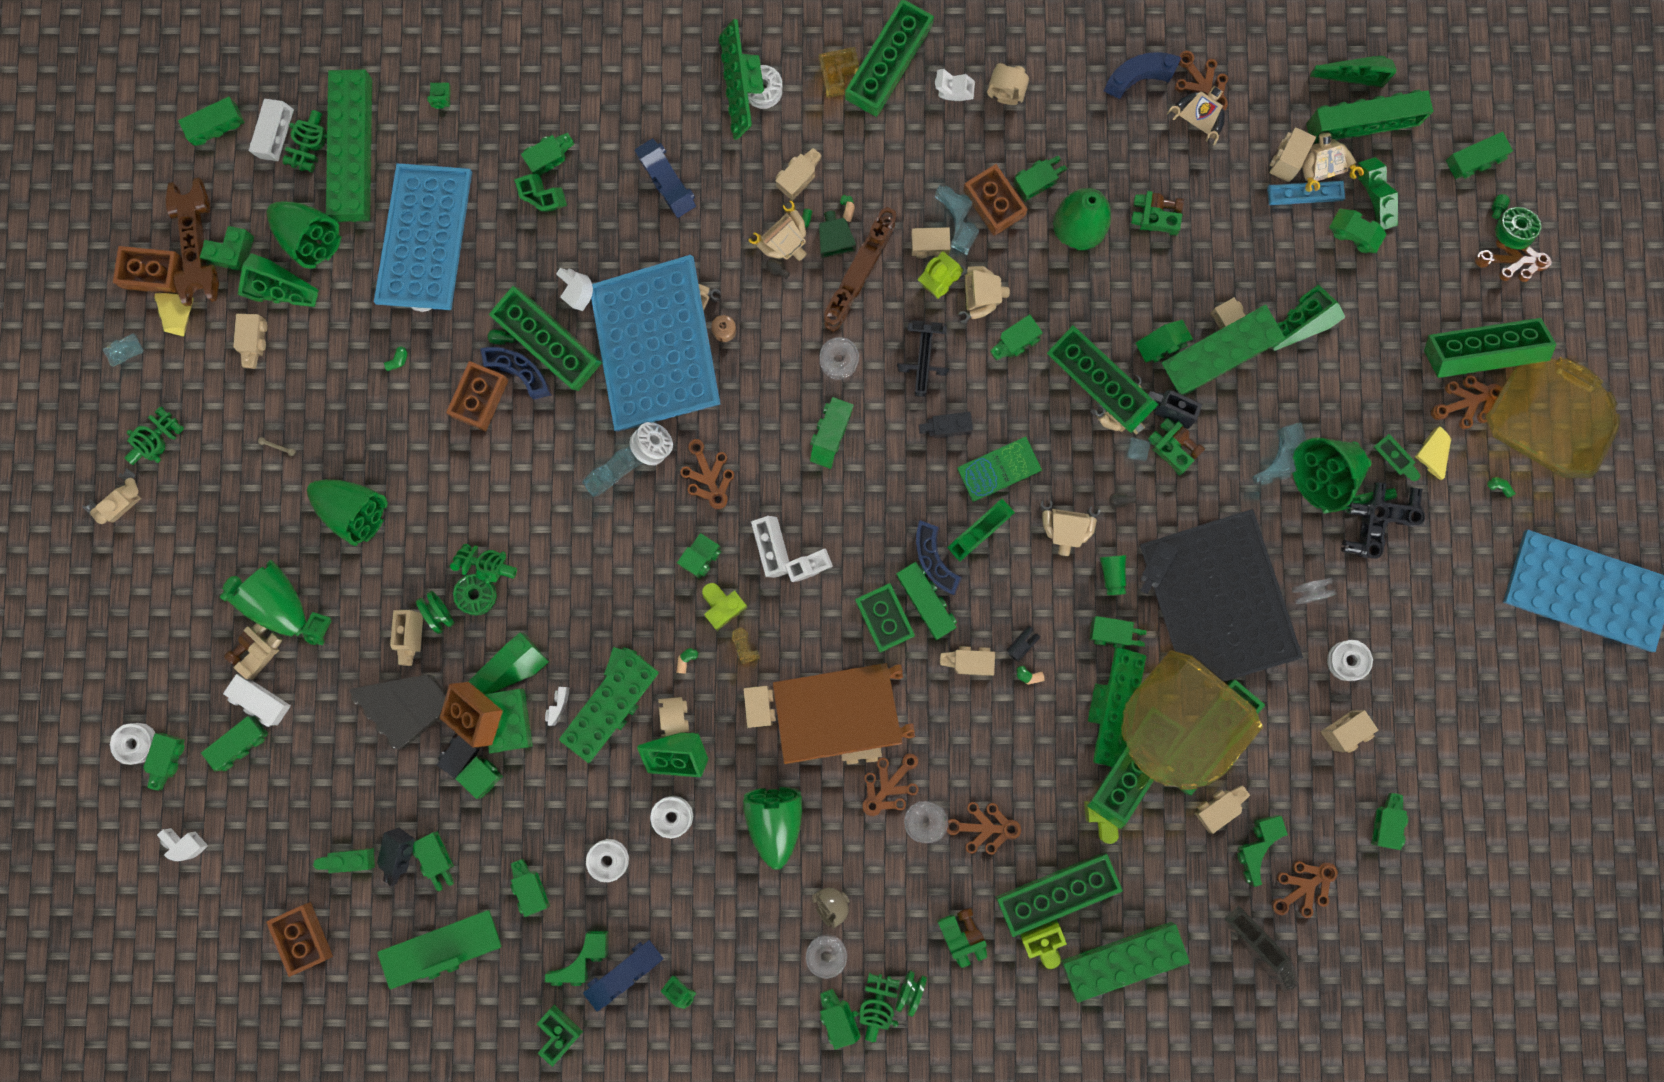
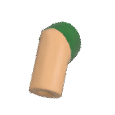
(849, 209)
(684, 658)
(1027, 677)

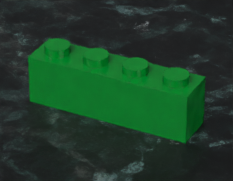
(926, 601)

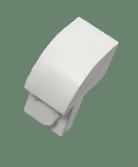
(954, 87)
(578, 290)
(808, 566)
(181, 849)

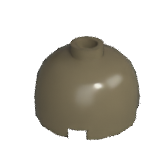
(832, 906)

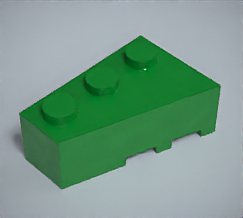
(830, 432)

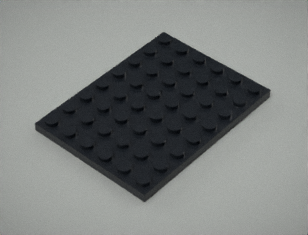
(1225, 598)

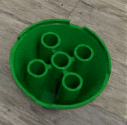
(1329, 472)

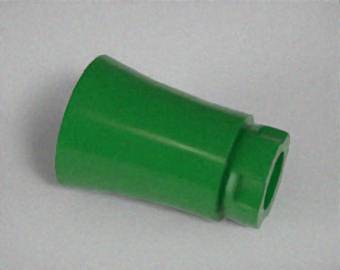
(1114, 574)

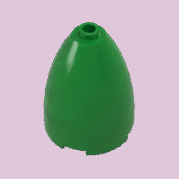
(1082, 219)
(298, 227)
(347, 508)
(270, 601)
(773, 822)

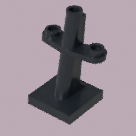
(923, 367)

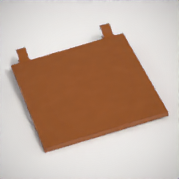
(838, 713)

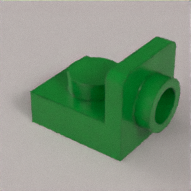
(439, 95)
(316, 628)
(678, 993)

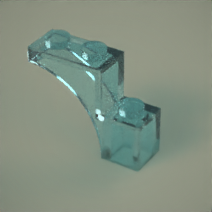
(959, 208)
(1283, 465)
(605, 476)

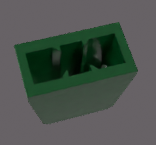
(835, 236)

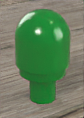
(1500, 205)
(499, 337)
(230, 586)

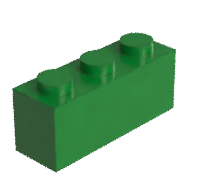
(211, 121)
(1479, 156)
(235, 744)

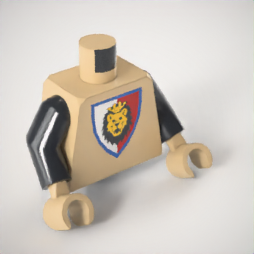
(1202, 112)

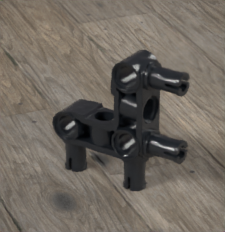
(1374, 526)

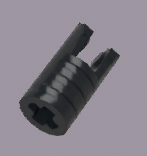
(1020, 647)

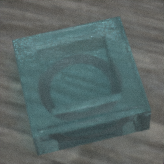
(1138, 449)

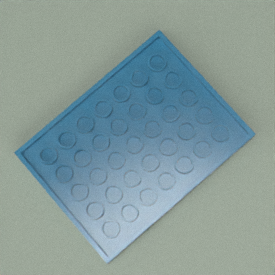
(654, 344)

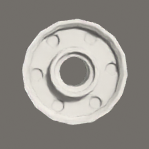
(771, 94)
(651, 443)
(1361, 660)
(122, 740)
(663, 825)
(603, 872)

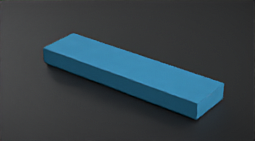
(1297, 194)

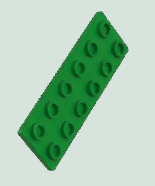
(742, 77)
(1110, 701)
(609, 706)
(439, 950)

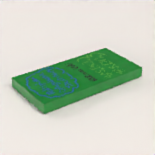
(999, 469)

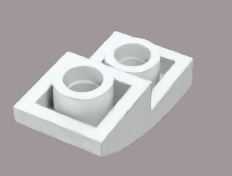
(555, 712)

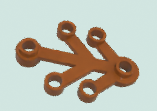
(1203, 85)
(1538, 261)
(1470, 401)
(709, 477)
(887, 787)
(986, 828)
(1307, 887)

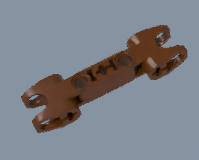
(860, 269)
(195, 273)

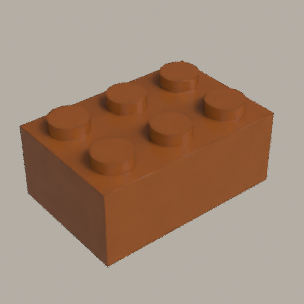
(995, 200)
(146, 269)
(477, 396)
(470, 714)
(299, 939)

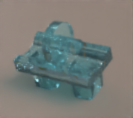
(123, 349)

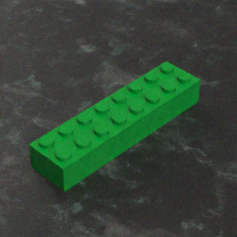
(349, 145)

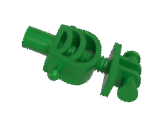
(314, 134)
(156, 449)
(488, 560)
(874, 1025)

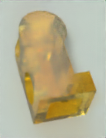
(741, 641)

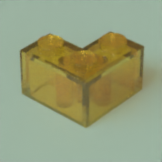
(834, 67)

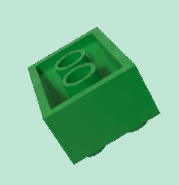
(675, 755)

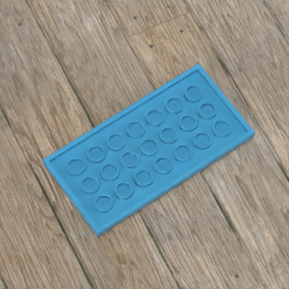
(423, 237)
(1587, 591)

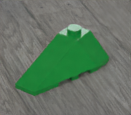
(1364, 71)
(268, 281)
(1314, 314)
(511, 664)

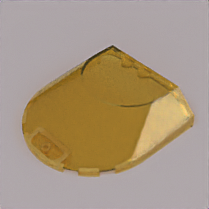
(1556, 416)
(1187, 724)

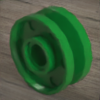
(1518, 228)
(464, 590)
(435, 612)
(911, 993)

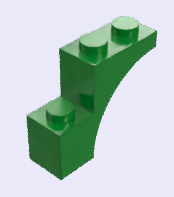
(1381, 194)
(981, 530)
(1251, 854)
(577, 973)

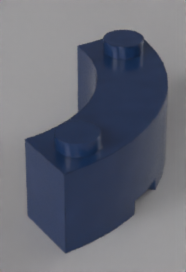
(1144, 66)
(664, 178)
(512, 362)
(931, 561)
(621, 977)

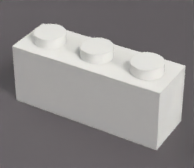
(271, 130)
(770, 546)
(256, 700)

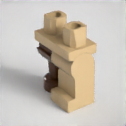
(260, 651)

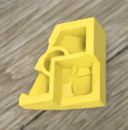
(172, 313)
(1435, 452)

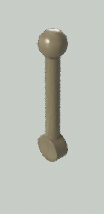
(292, 452)

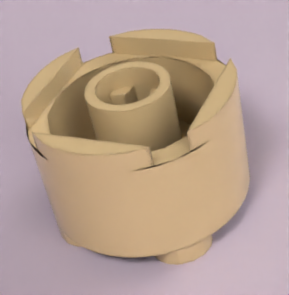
(1008, 84)
(672, 716)

